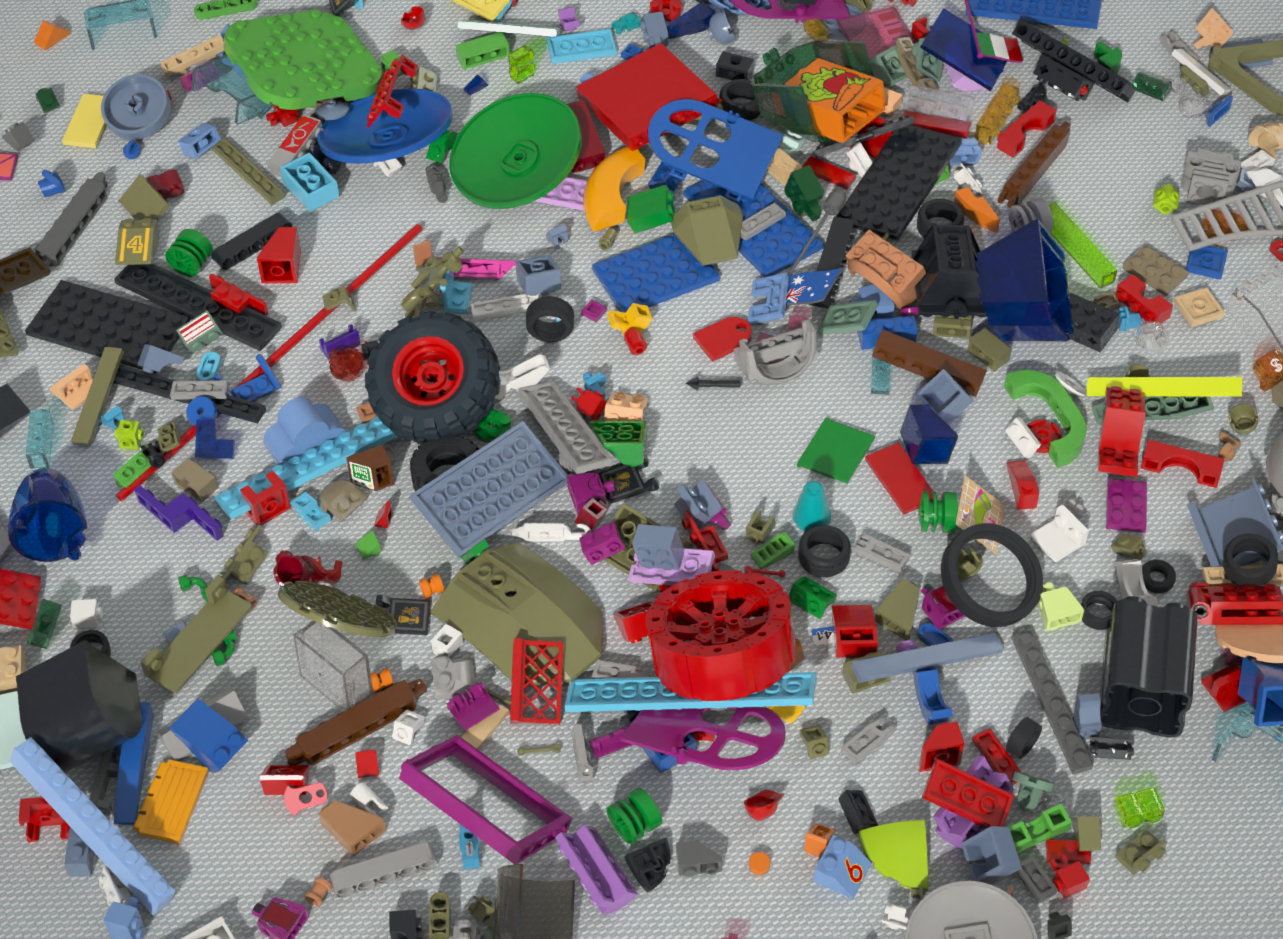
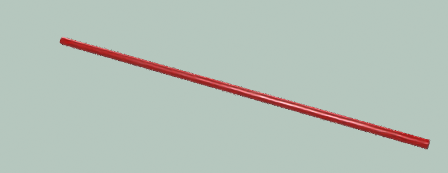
(285, 348)

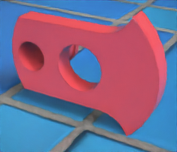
(292, 800)

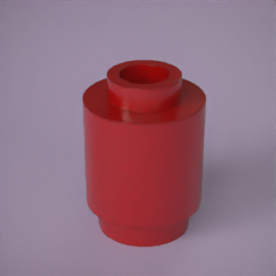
(635, 341)

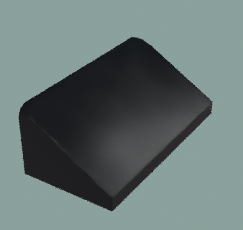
(857, 810)

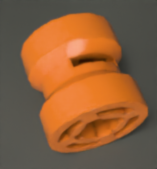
(431, 585)
(385, 678)

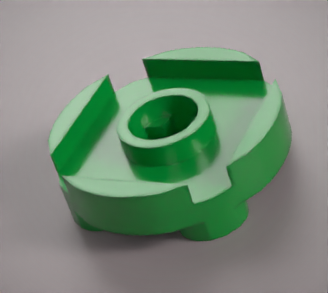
(496, 417)

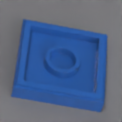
(1207, 262)

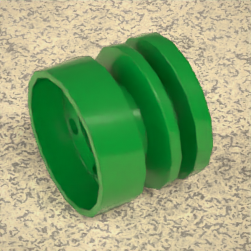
(189, 252)
(938, 511)
(634, 815)

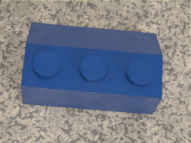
(900, 325)

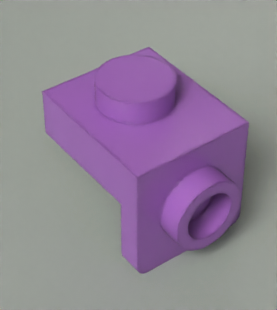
(568, 19)

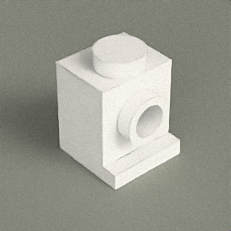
(446, 641)

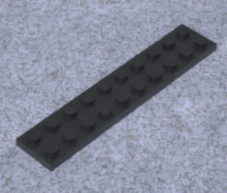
(193, 300)

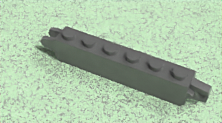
(73, 221)

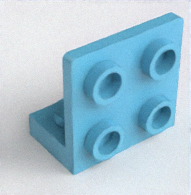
(455, 294)

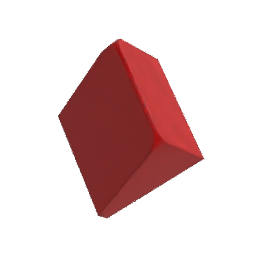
(384, 516)
(367, 763)

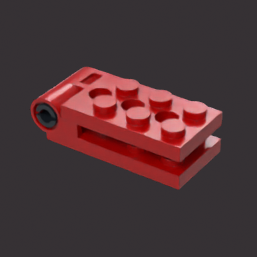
(1237, 604)

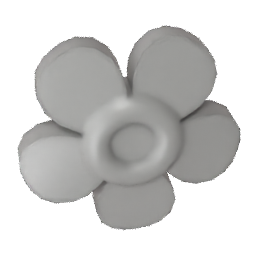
(1074, 509)

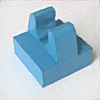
(109, 417)

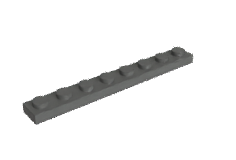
(1052, 702)

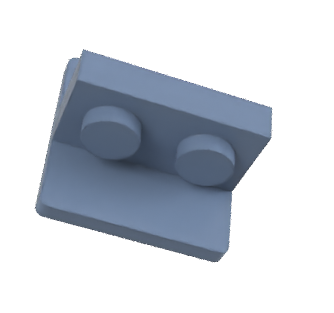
(699, 502)

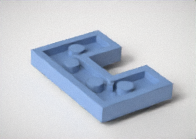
(776, 290)

